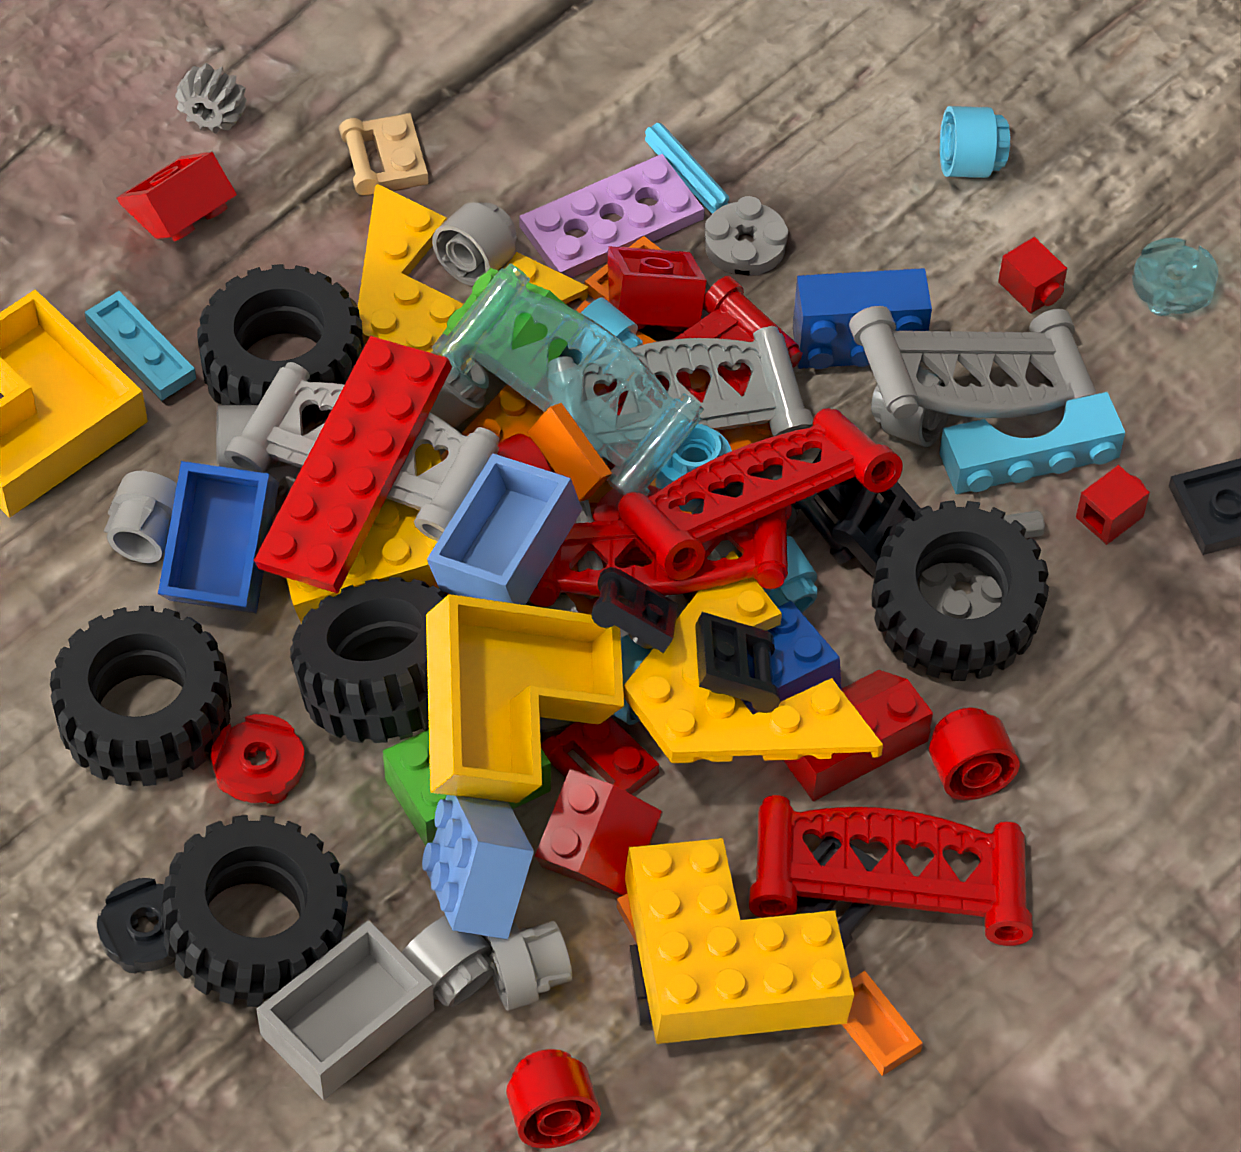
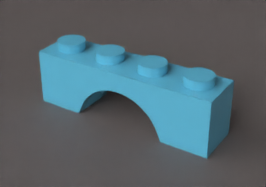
(984, 457)

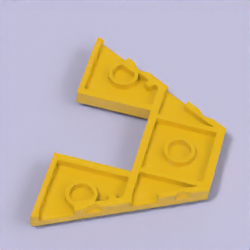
(404, 308)
(711, 726)

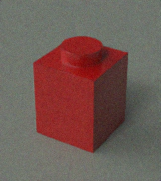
(1033, 275)
(1112, 504)

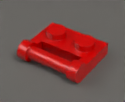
(606, 750)

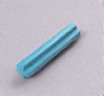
(688, 169)

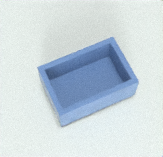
(505, 532)
(478, 864)

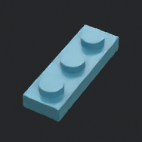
(140, 345)

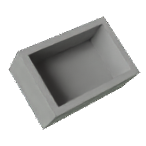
(345, 1009)

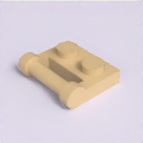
(396, 148)

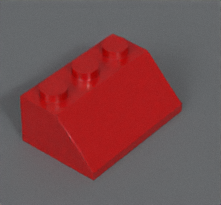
(895, 716)

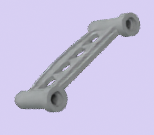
(897, 355)
(769, 397)
(278, 434)

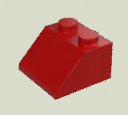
(179, 196)
(656, 287)
(593, 832)

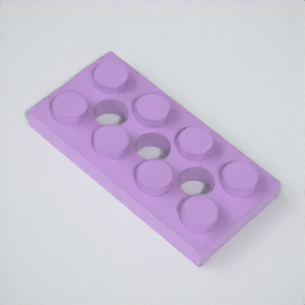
(617, 195)

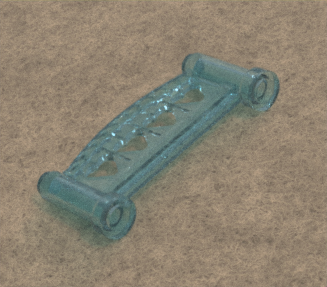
(487, 338)

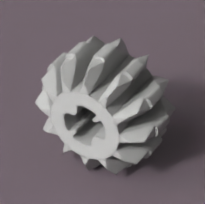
(211, 98)

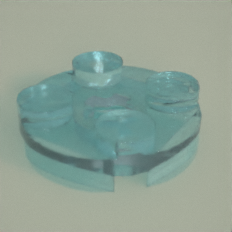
(1170, 295)

